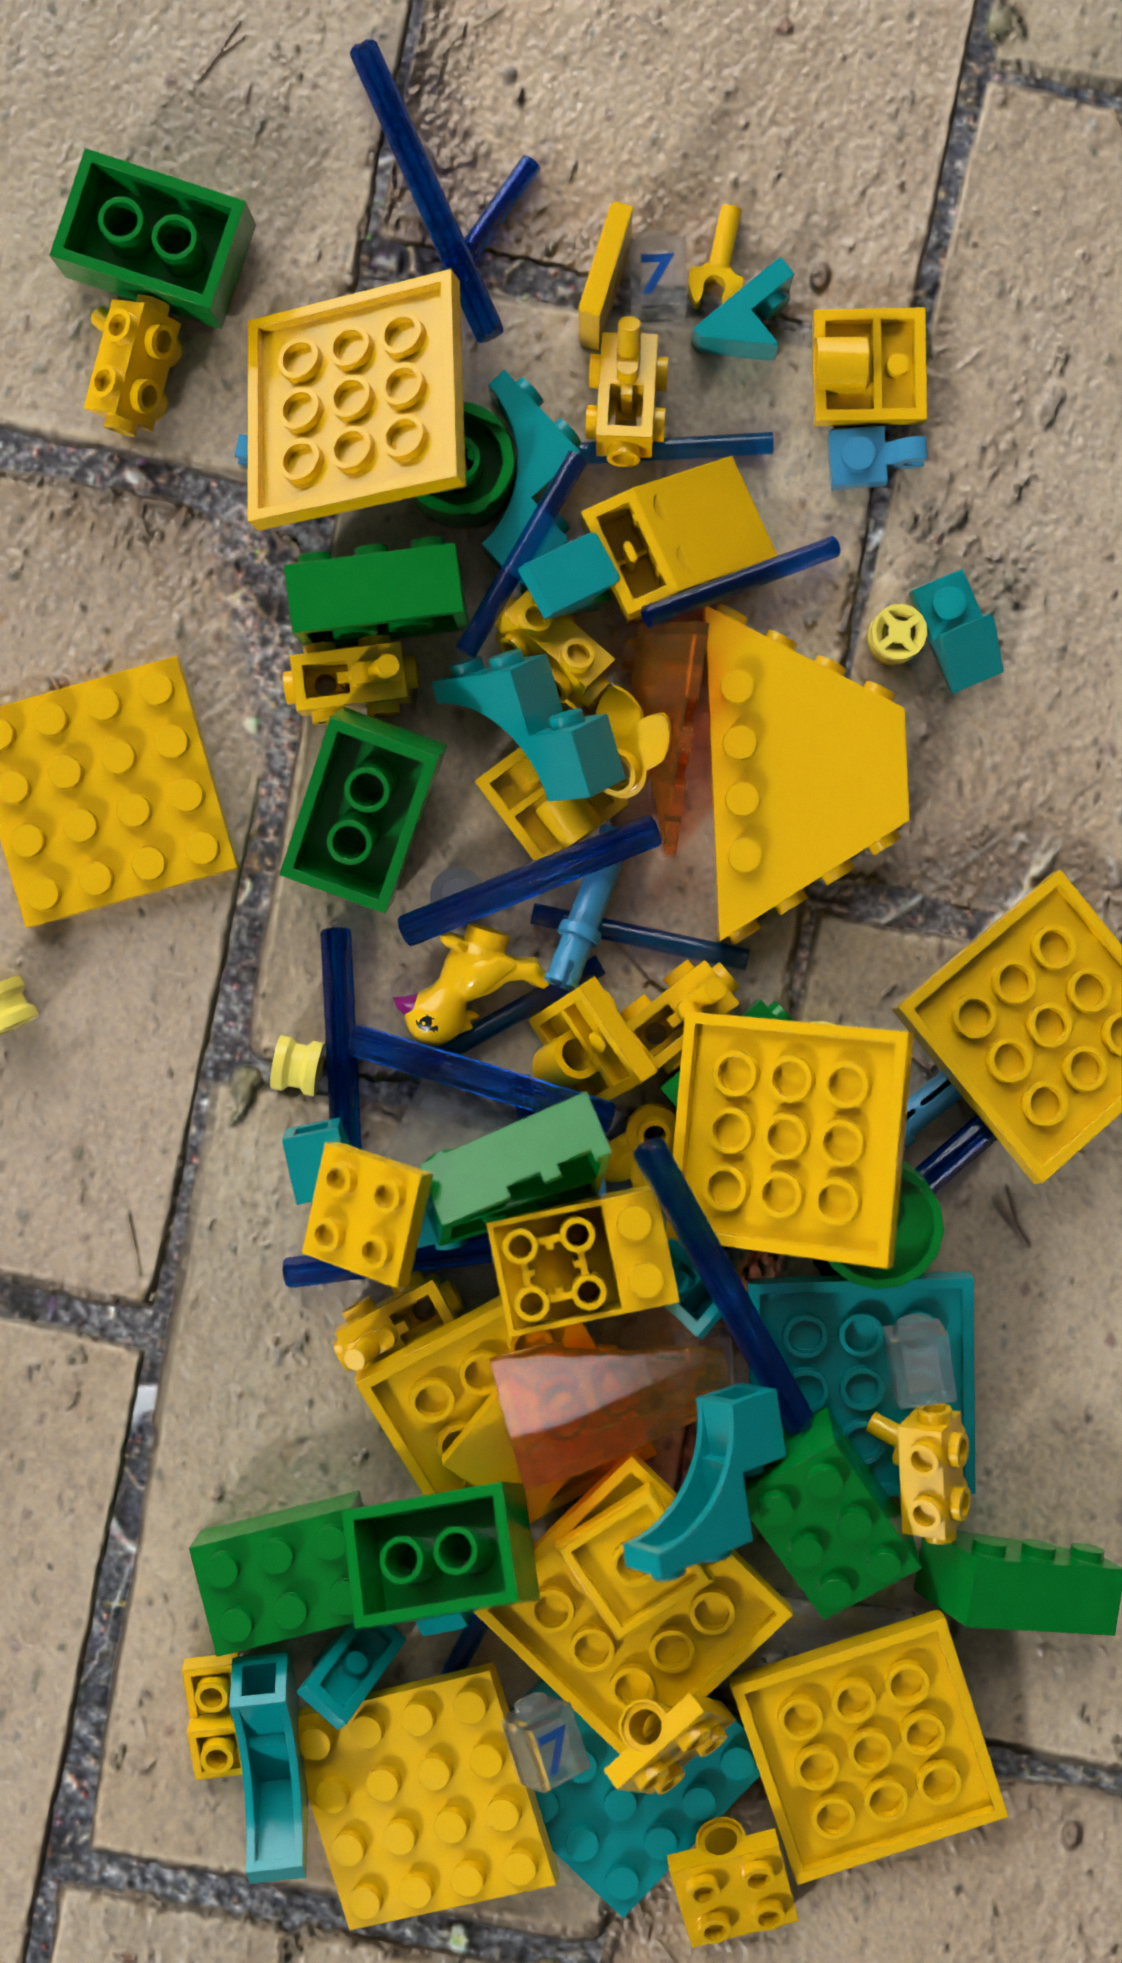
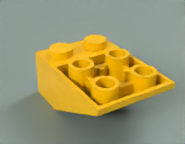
(678, 533)
(582, 1261)

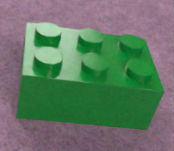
(153, 237)
(377, 593)
(362, 809)
(830, 1519)
(440, 1555)
(275, 1575)

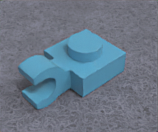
(862, 456)

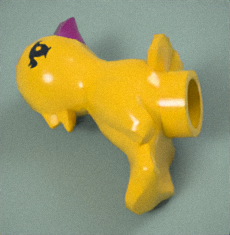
(470, 970)

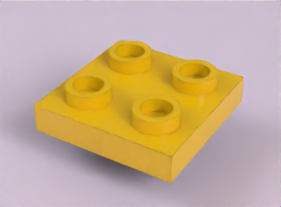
(869, 367)
(536, 823)
(594, 1040)
(367, 1214)
(687, 1730)
(731, 1883)

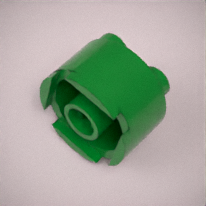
(488, 481)

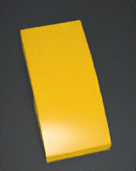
(211, 1725)

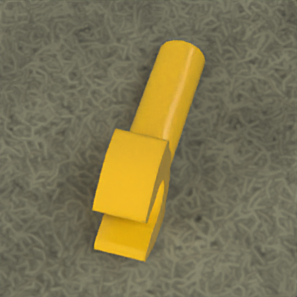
(718, 266)

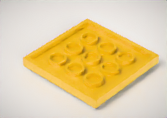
(355, 401)
(108, 794)
(1031, 1026)
(794, 1134)
(443, 1379)
(663, 1661)
(868, 1746)
(423, 1800)

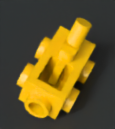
(132, 363)
(627, 382)
(574, 657)
(366, 677)
(689, 990)
(385, 1327)
(931, 1459)

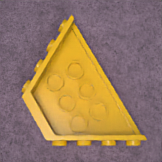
(798, 770)

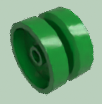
(917, 1237)

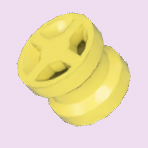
(905, 628)
(14, 1007)
(297, 1065)

